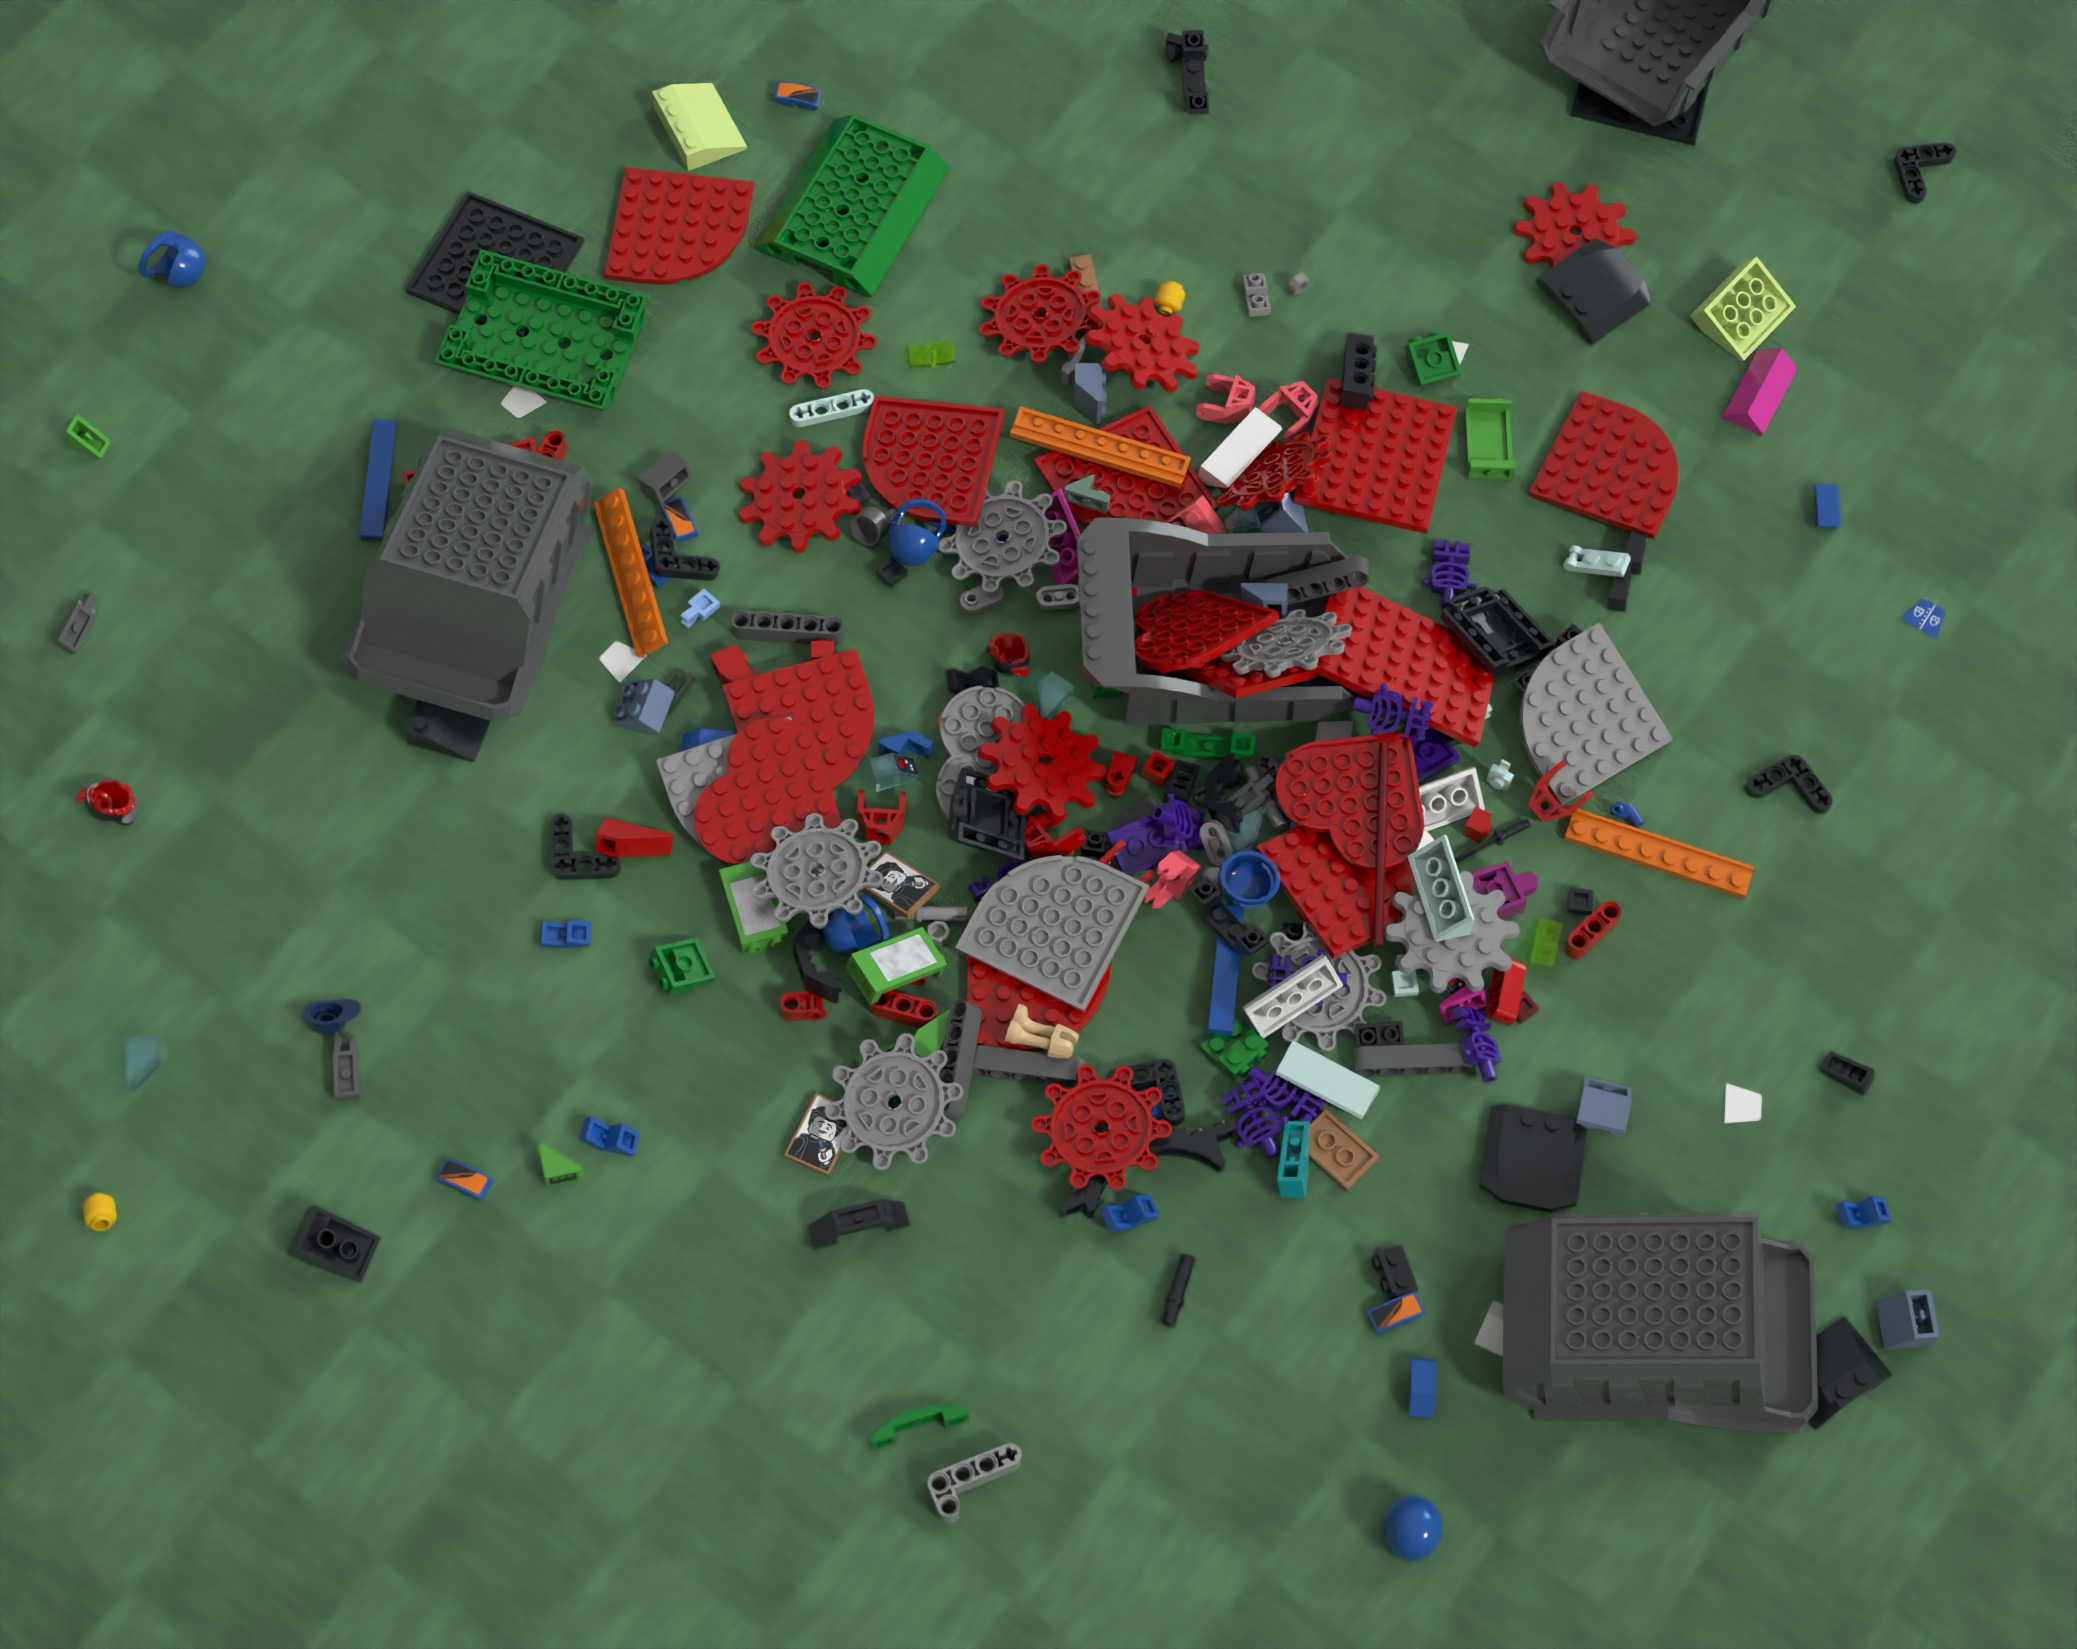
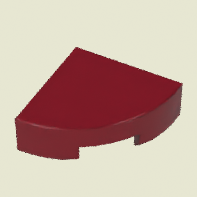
(1527, 1008)

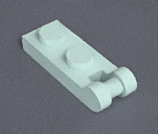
(1596, 561)

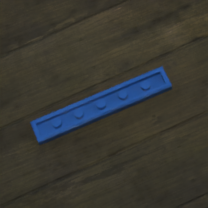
(378, 479)
(1224, 984)

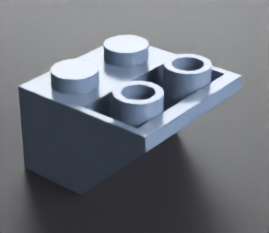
(1089, 391)
(1282, 516)
(1267, 595)
(643, 706)
(1603, 1105)
(1907, 1320)

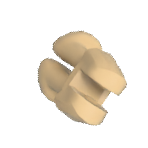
(1057, 1040)

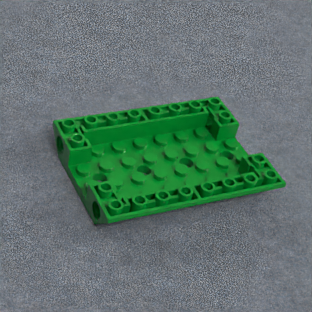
(879, 211)
(553, 310)

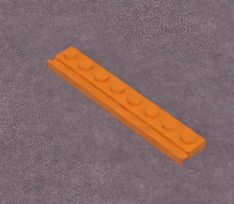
(1100, 447)
(630, 573)
(1659, 853)

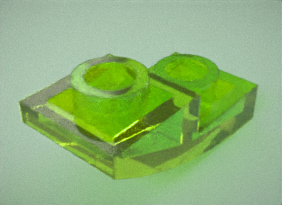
(932, 355)
(1546, 942)

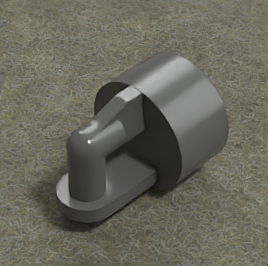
(871, 524)

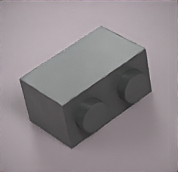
(665, 477)

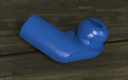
(1627, 811)

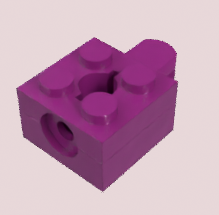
(1513, 887)

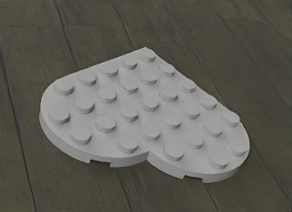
(965, 728)

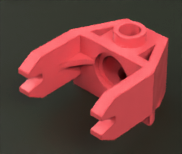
(1299, 400)
(1239, 402)
(1176, 877)

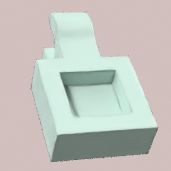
(1500, 777)
(1403, 983)

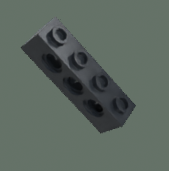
(1357, 371)

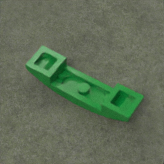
(1207, 746)
(949, 1414)

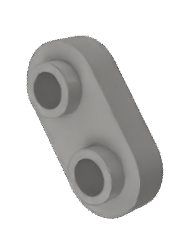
(1058, 596)
(982, 600)
(1214, 842)

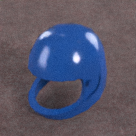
(181, 262)
(910, 543)
(1247, 879)
(851, 933)
(1412, 1528)

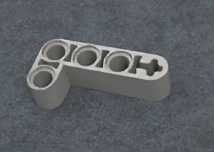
(977, 1477)

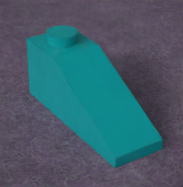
(1294, 1160)

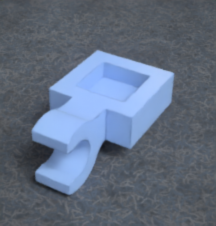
(700, 606)

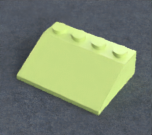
(697, 123)
(1743, 309)

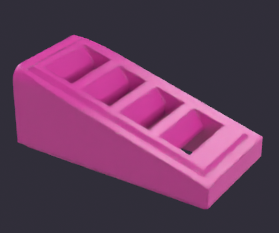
(1464, 998)

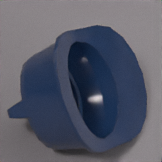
(330, 1016)

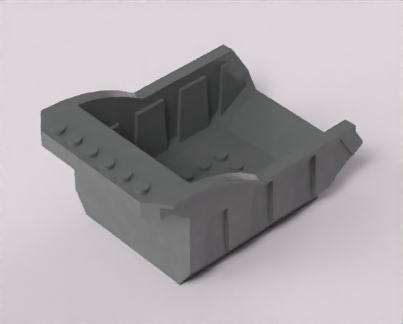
(1648, 51)
(1171, 558)
(471, 576)
(1660, 1321)

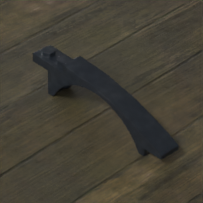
(1198, 1146)

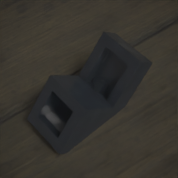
(960, 681)

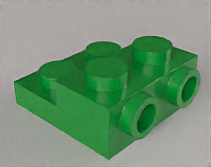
(1433, 358)
(680, 966)
(1235, 1052)

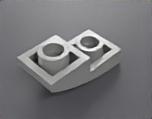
(1256, 294)
(1068, 368)

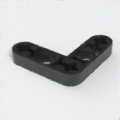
(1914, 164)
(669, 558)
(1790, 775)
(566, 857)
(1156, 1078)

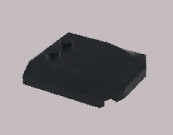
(1596, 289)
(1496, 629)
(1533, 1158)

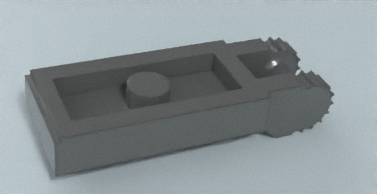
(346, 1070)

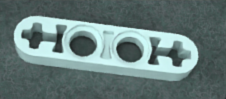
(830, 404)

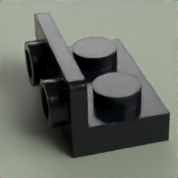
(1395, 1271)

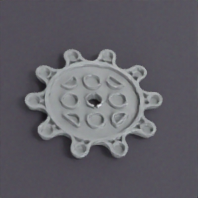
(1024, 549)
(1289, 644)
(816, 847)
(1455, 957)
(1339, 1009)
(890, 1075)

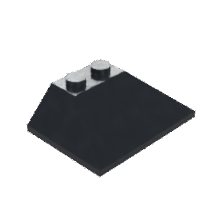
(985, 817)
(1844, 1370)

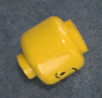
(1170, 298)
(99, 1212)

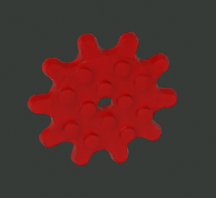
(1556, 217)
(1017, 311)
(807, 315)
(1120, 339)
(1277, 471)
(813, 513)
(1037, 783)
(1094, 1103)

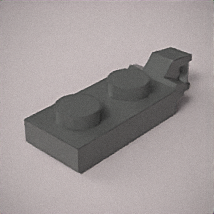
(77, 624)
(1253, 794)

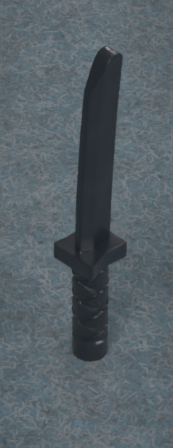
(1499, 837)

